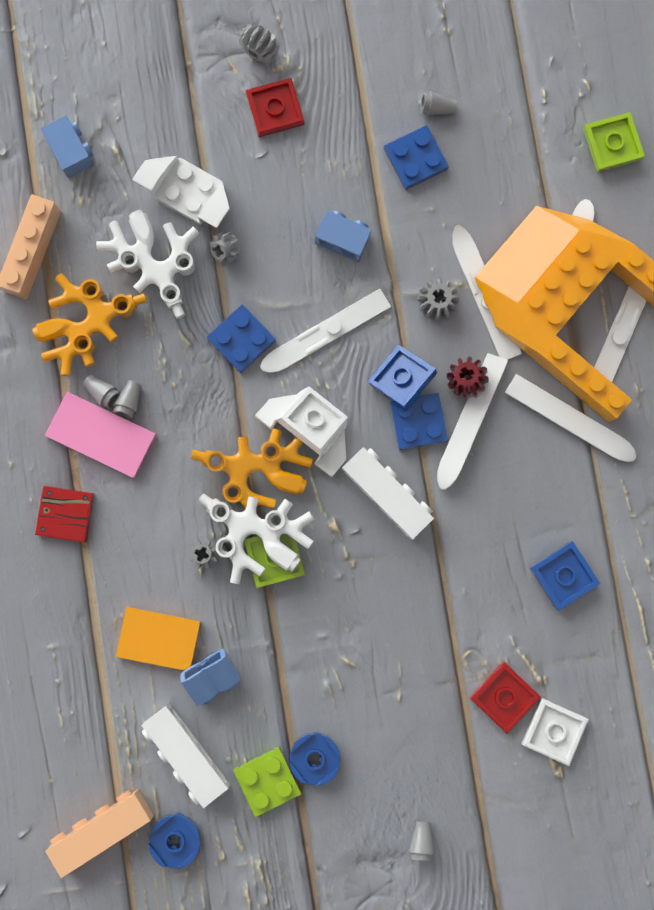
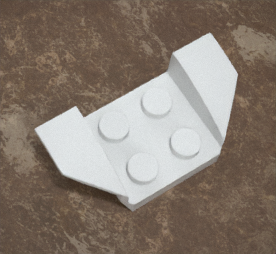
(184, 189)
(313, 422)

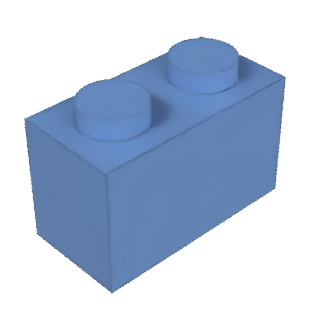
(67, 147)
(343, 235)

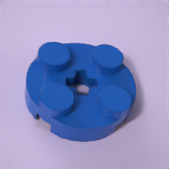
(329, 759)
(174, 856)

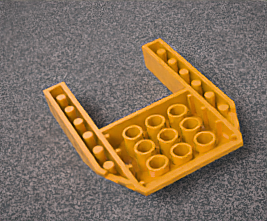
(544, 279)

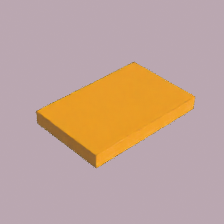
(158, 638)

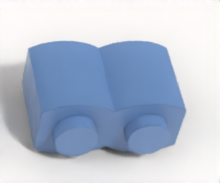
(210, 677)

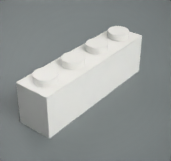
(387, 493)
(185, 755)

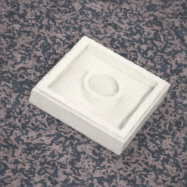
(554, 731)

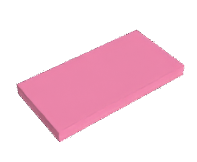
(100, 434)

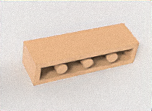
(29, 247)
(99, 833)

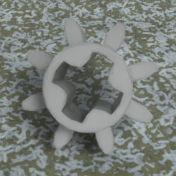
(225, 247)
(196, 557)

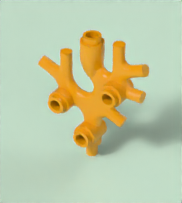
(97, 320)
(245, 462)

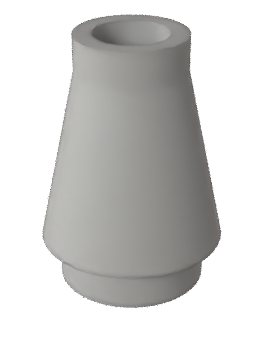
(437, 104)
(101, 391)
(127, 401)
(422, 842)

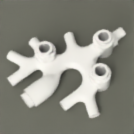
(153, 271)
(247, 523)

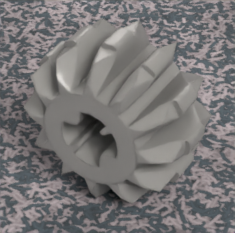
(259, 43)
(446, 303)

